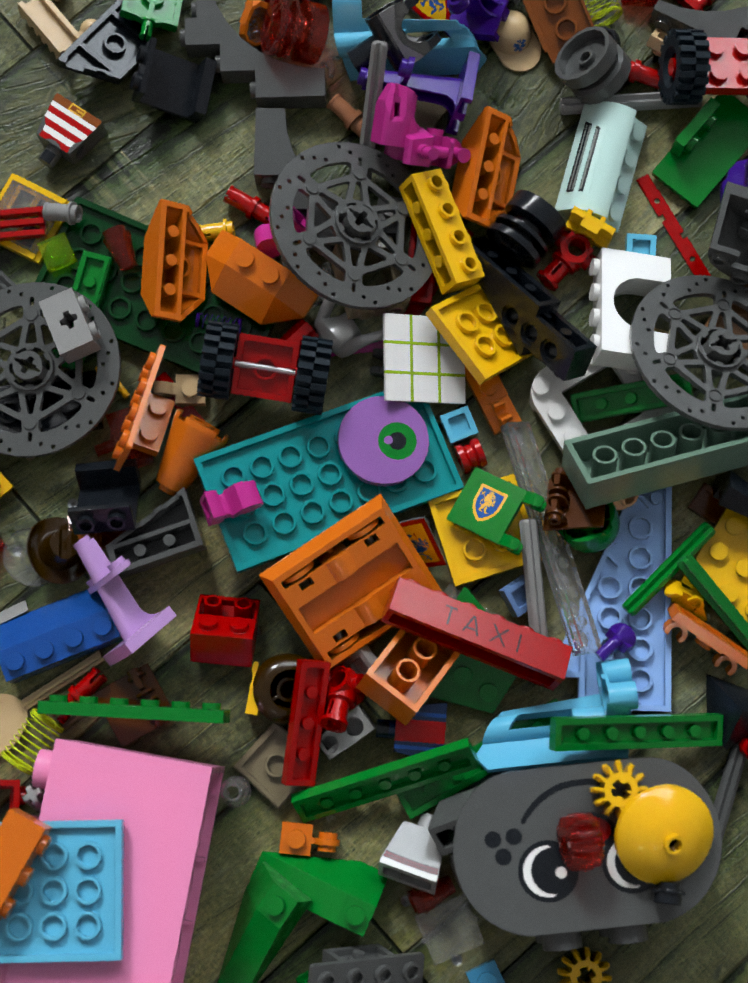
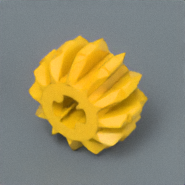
(620, 777)
(574, 966)

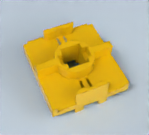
(595, 230)

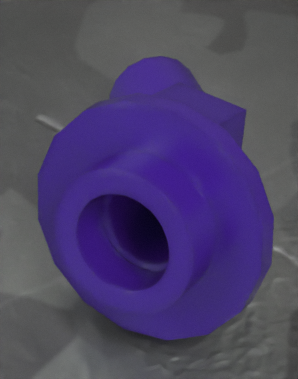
(620, 639)

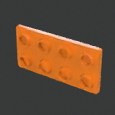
(147, 417)

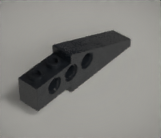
(531, 314)

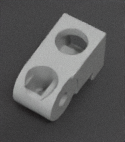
(358, 726)

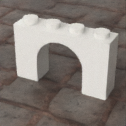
(613, 275)

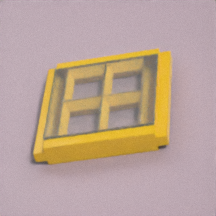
(21, 194)

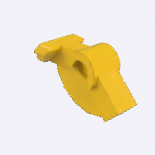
(686, 597)

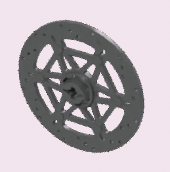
(352, 223)
(711, 356)
(41, 382)

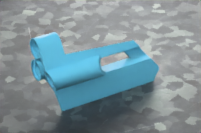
(443, 59)
(529, 747)

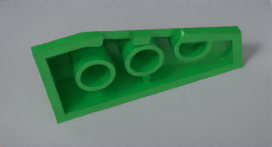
(339, 888)
(263, 924)

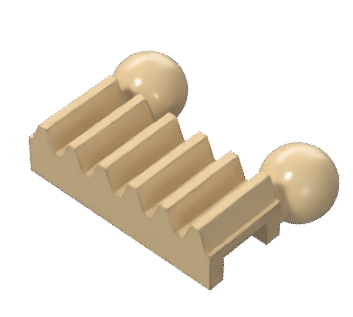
(51, 24)

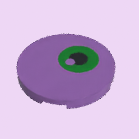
(383, 441)

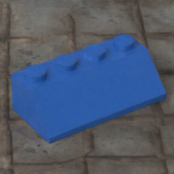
(55, 635)

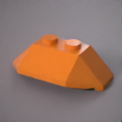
(490, 176)
(173, 262)
(256, 282)

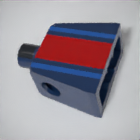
(421, 734)

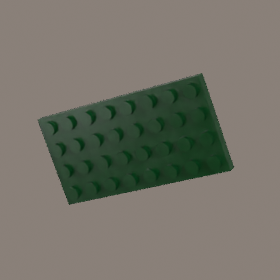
(122, 297)

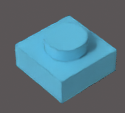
(641, 243)
(459, 425)

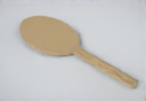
(15, 711)

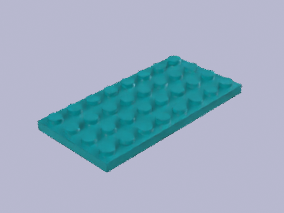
(309, 485)

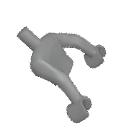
(343, 331)

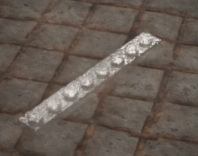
(553, 548)

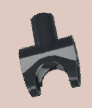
(387, 27)

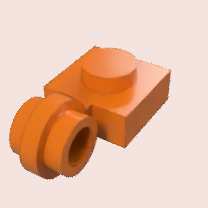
(298, 839)

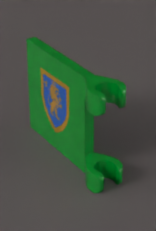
(490, 506)

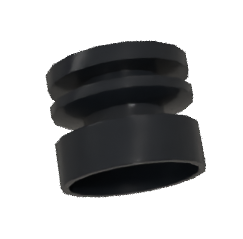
(526, 229)

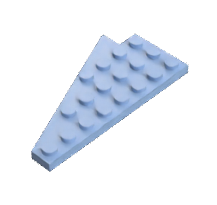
(624, 566)

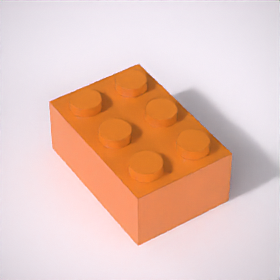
(406, 674)

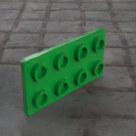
(705, 150)

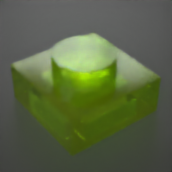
(57, 252)

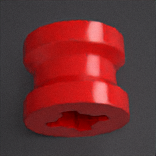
(470, 456)

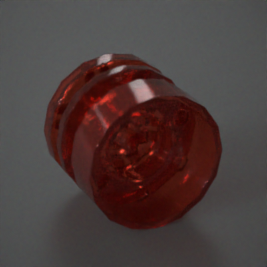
(295, 30)

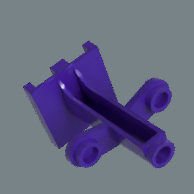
(480, 16)
(445, 91)

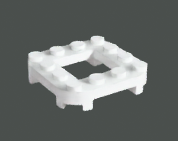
(557, 414)

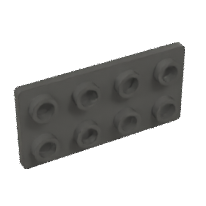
(367, 965)

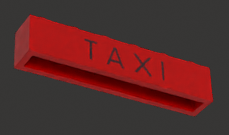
(477, 633)

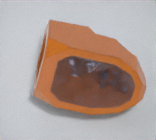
(252, 21)

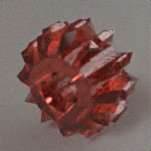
(580, 841)

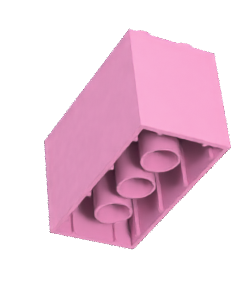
(167, 840)

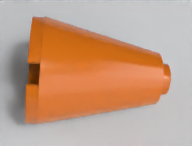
(186, 440)

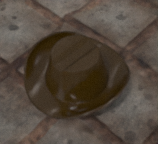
(53, 553)
(274, 687)

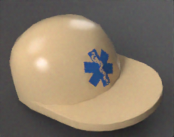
(517, 46)

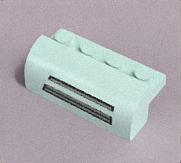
(602, 162)

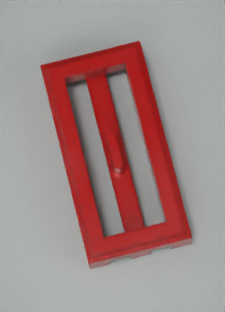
(21, 213)

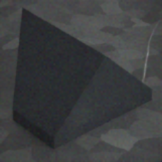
(733, 704)

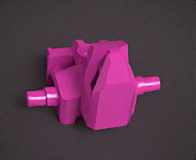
(407, 141)

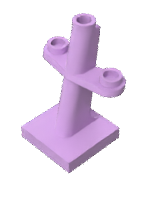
(131, 621)

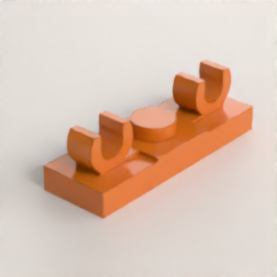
(493, 402)
(706, 637)

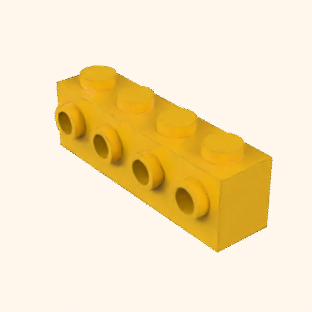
(441, 231)

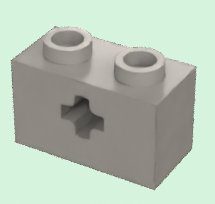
(71, 341)

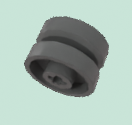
(593, 65)

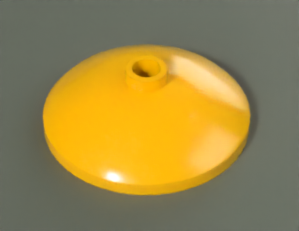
(654, 821)

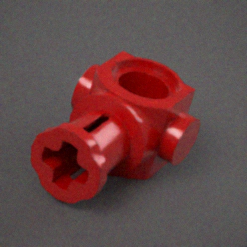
(564, 262)
(341, 698)

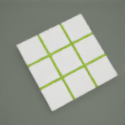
(419, 362)

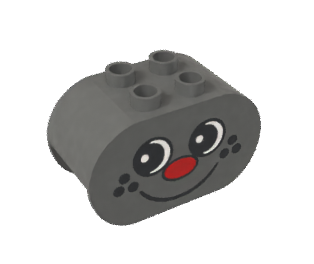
(516, 875)

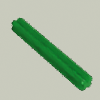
(667, 569)
(714, 597)

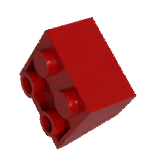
(224, 630)

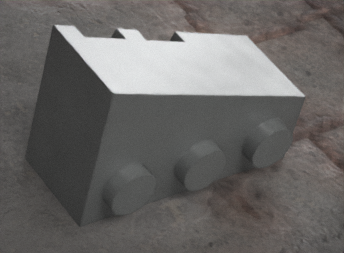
(160, 537)

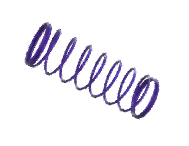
(198, 317)

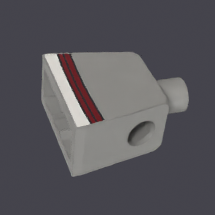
(412, 856)

